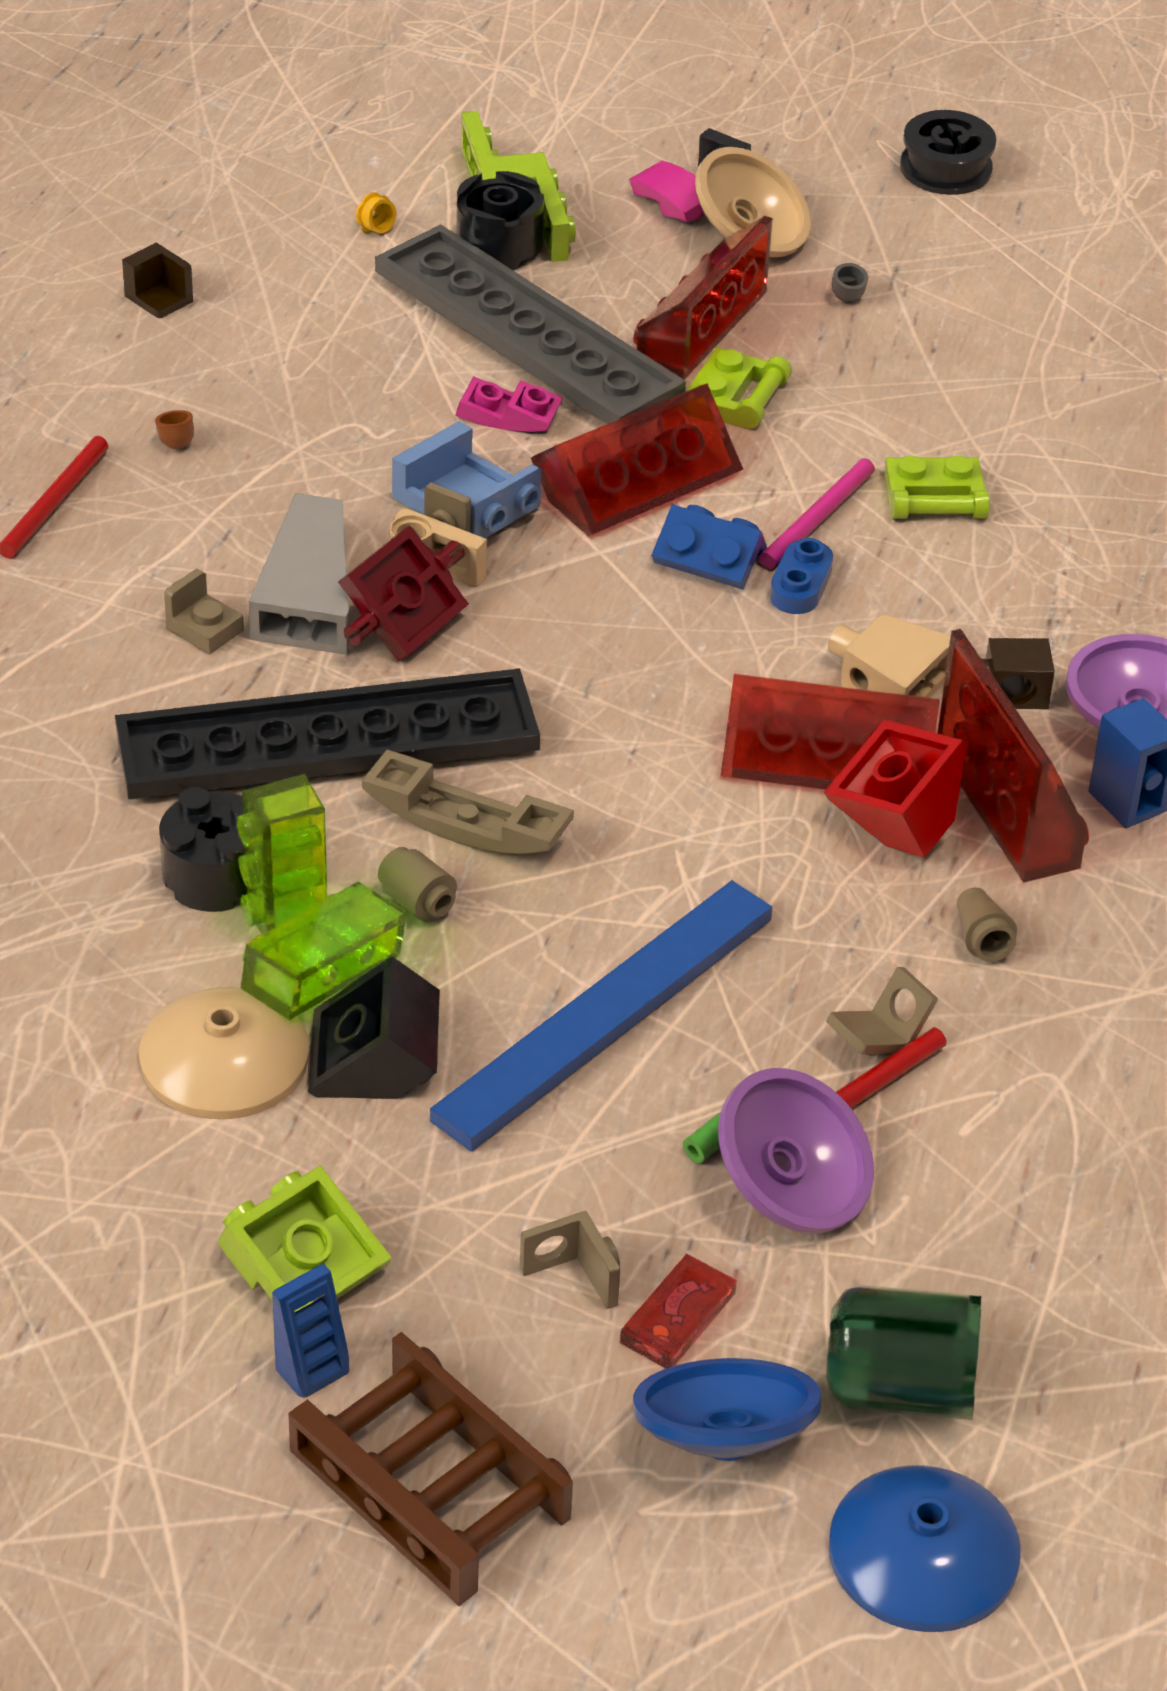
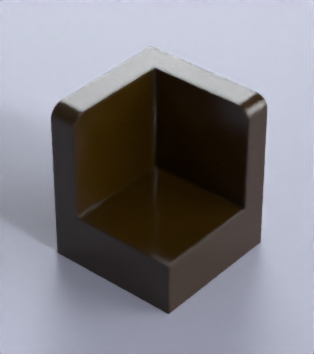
(157, 280)

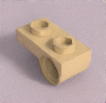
(438, 534)

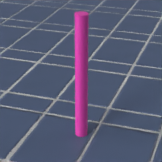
(817, 512)

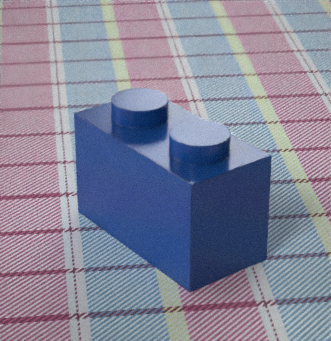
(1131, 763)

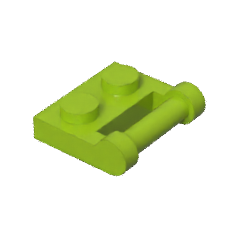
(729, 377)
(936, 486)

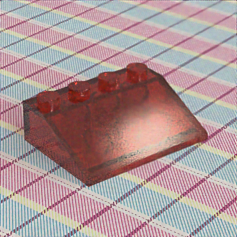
(1008, 771)

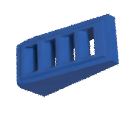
(311, 1341)

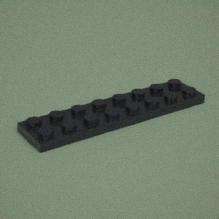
(324, 732)

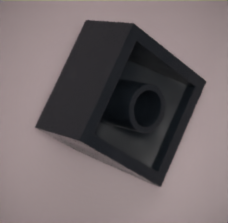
(376, 1036)

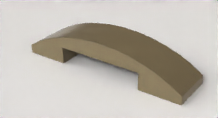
(462, 816)

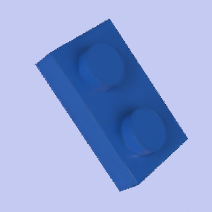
(709, 545)

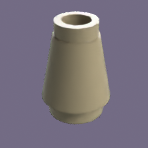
(985, 926)

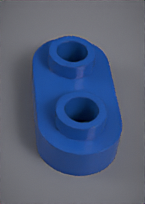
(801, 576)

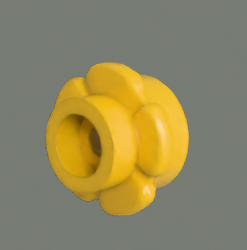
(383, 216)

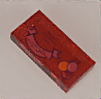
(678, 1311)

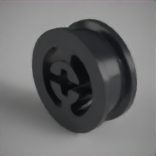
(948, 152)

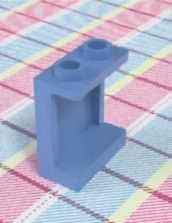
(450, 463)

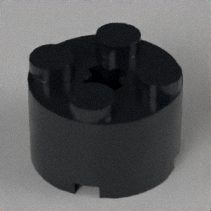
(501, 216)
(203, 849)

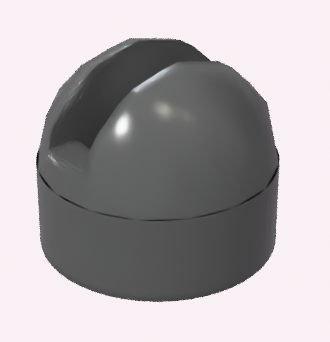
(849, 282)

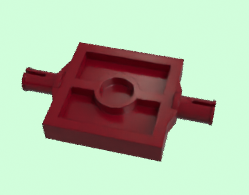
(403, 592)

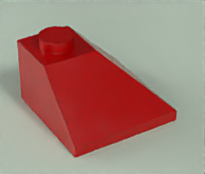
(902, 786)

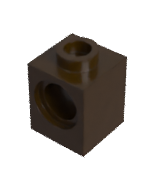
(1022, 670)

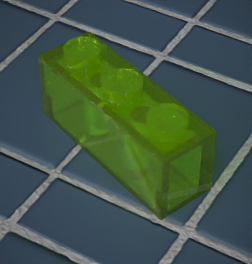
(283, 851)
(322, 950)

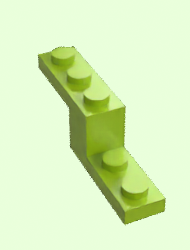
(480, 158)

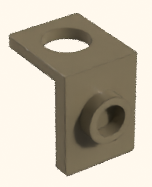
(447, 506)
(882, 1029)
(580, 1242)

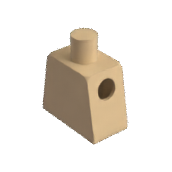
(892, 657)

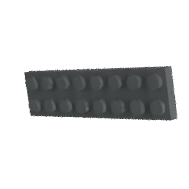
(528, 325)

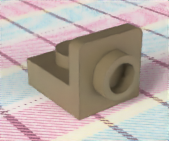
(199, 616)

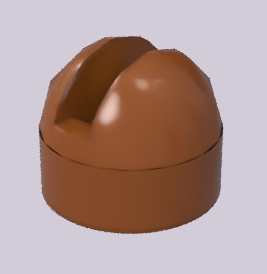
(175, 428)

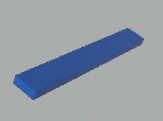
(599, 1016)

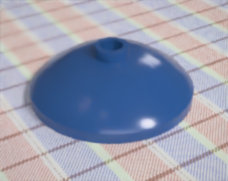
(727, 1406)
(920, 1571)

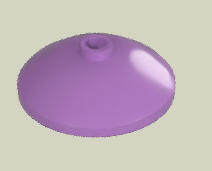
(1118, 673)
(796, 1150)

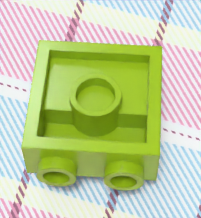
(299, 1229)

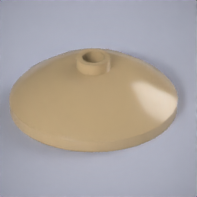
(743, 187)
(222, 1054)

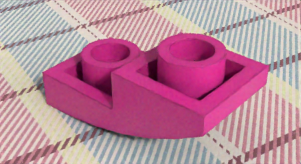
(672, 188)
(525, 410)

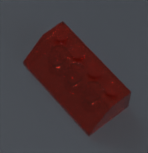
(708, 301)
(639, 461)
(808, 730)

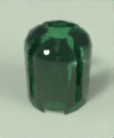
(904, 1351)

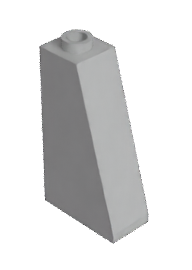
(298, 588)

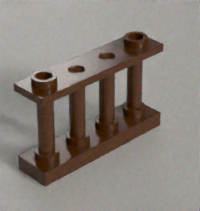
(408, 1516)

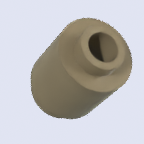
(417, 883)

